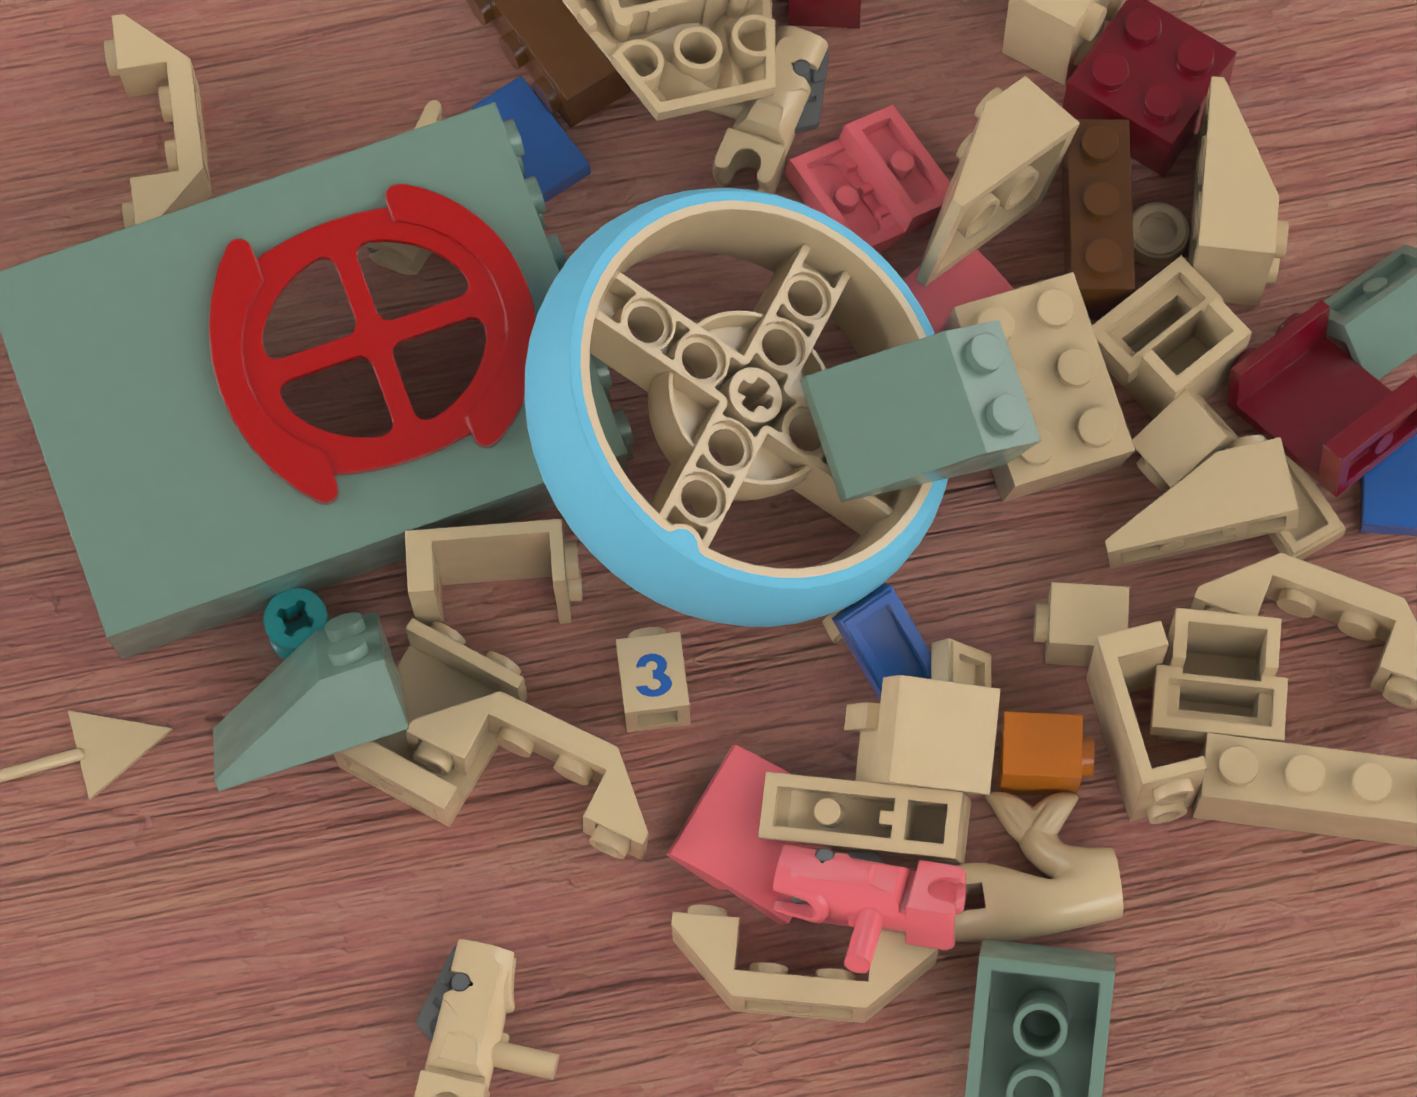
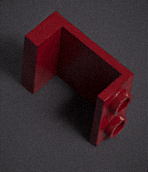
(1321, 402)

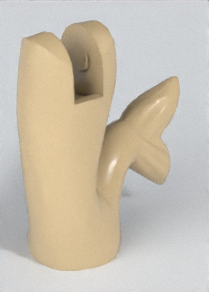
(1021, 906)

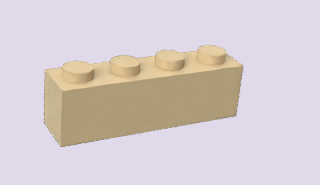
(1308, 789)

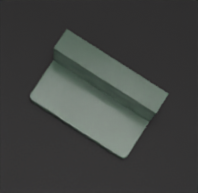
(1379, 313)

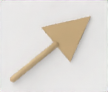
(103, 748)

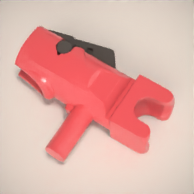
(871, 897)

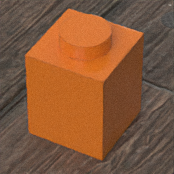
(1043, 753)

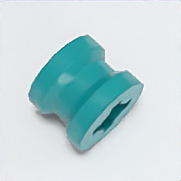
(287, 636)

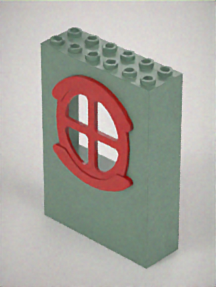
(170, 418)

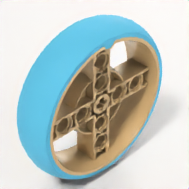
(660, 544)

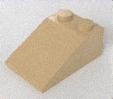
(999, 173)
(1234, 205)

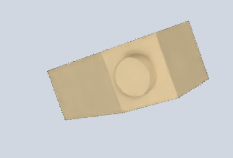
(1220, 502)
(866, 817)

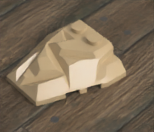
(685, 51)

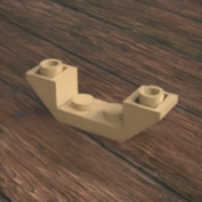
(152, 67)
(1313, 590)
(456, 734)
(712, 945)

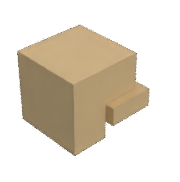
(1171, 338)
(1220, 678)
(927, 735)

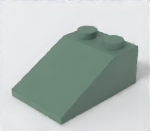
(921, 412)
(318, 702)
(1040, 1021)

